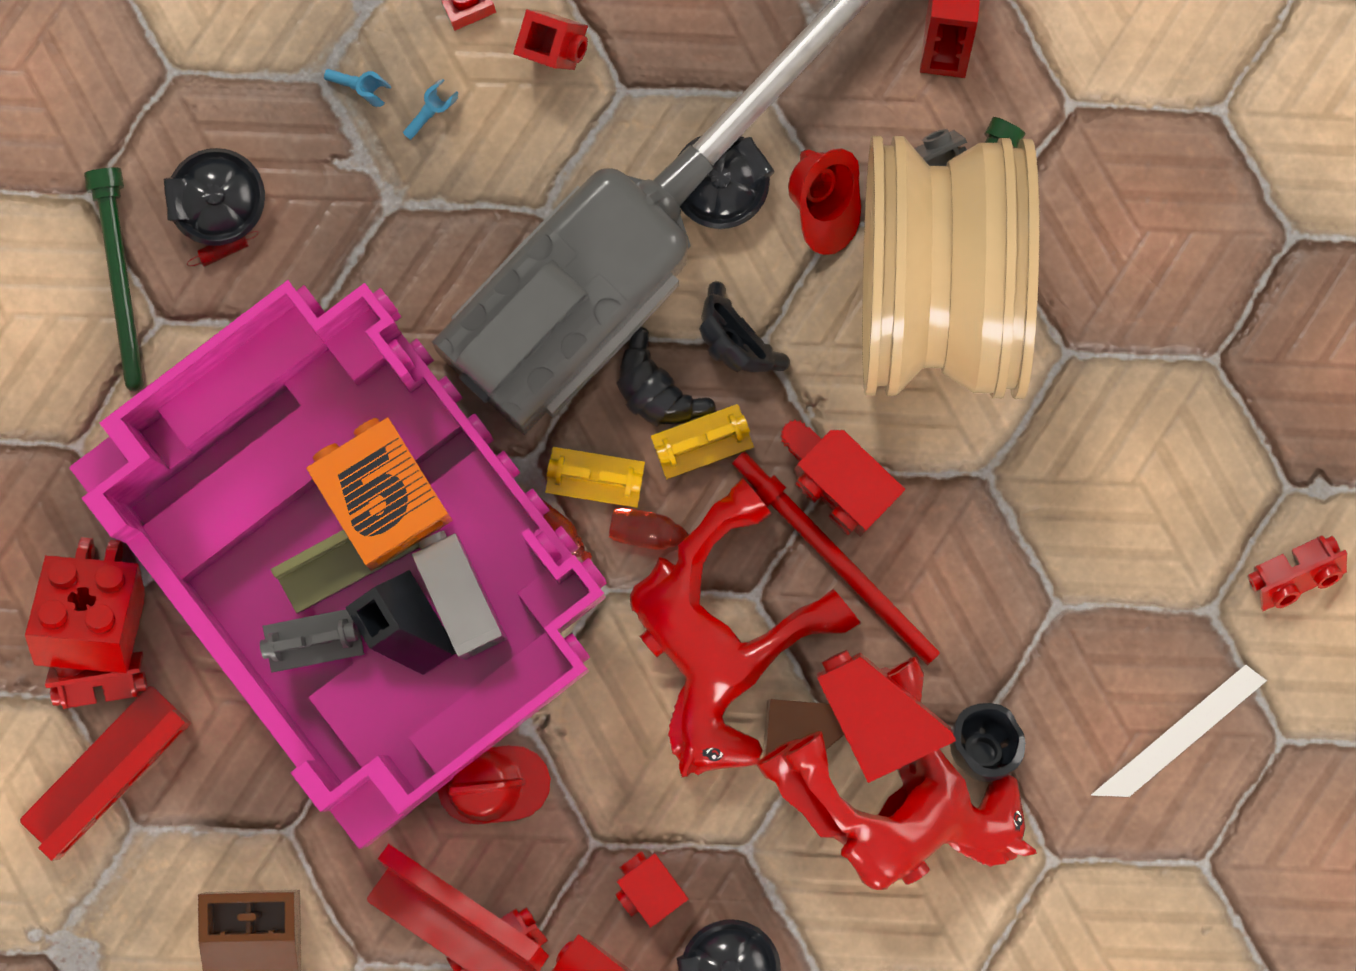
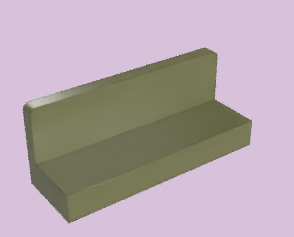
(324, 571)

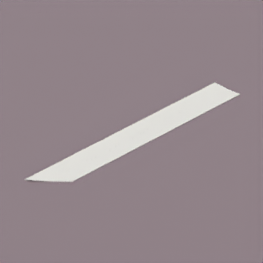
(1182, 734)

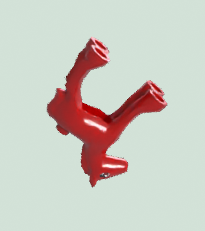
(708, 650)
(914, 820)

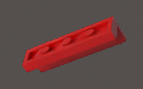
(104, 772)
(450, 919)

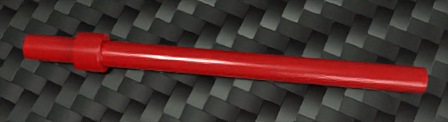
(772, 492)

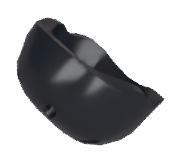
(982, 753)

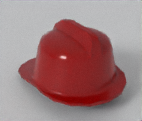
(828, 198)
(497, 787)

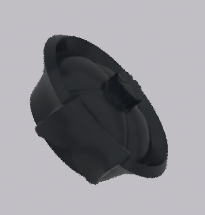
(732, 189)
(215, 196)
(730, 947)

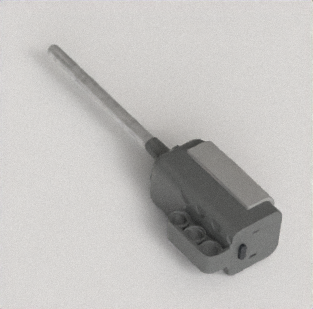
(601, 262)

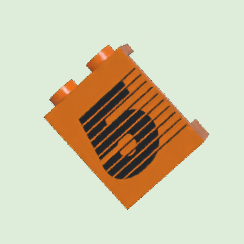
(378, 492)

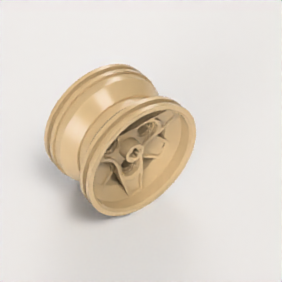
(951, 267)

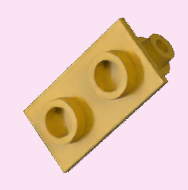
(702, 441)
(594, 477)

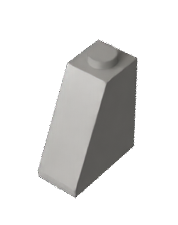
(458, 595)

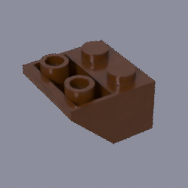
(250, 930)

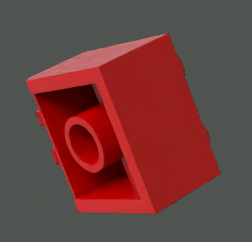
(840, 476)
(86, 610)

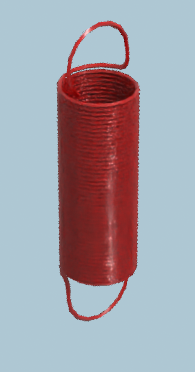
(214, 253)

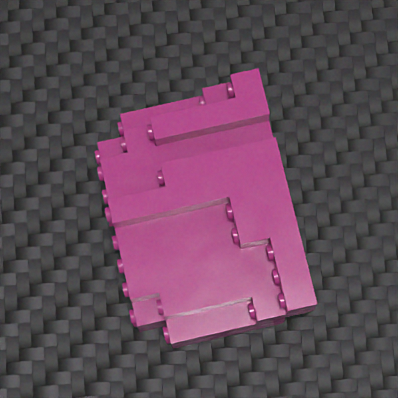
(217, 492)

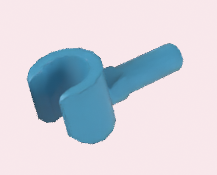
(364, 85)
(432, 105)

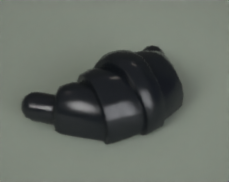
(733, 338)
(652, 390)

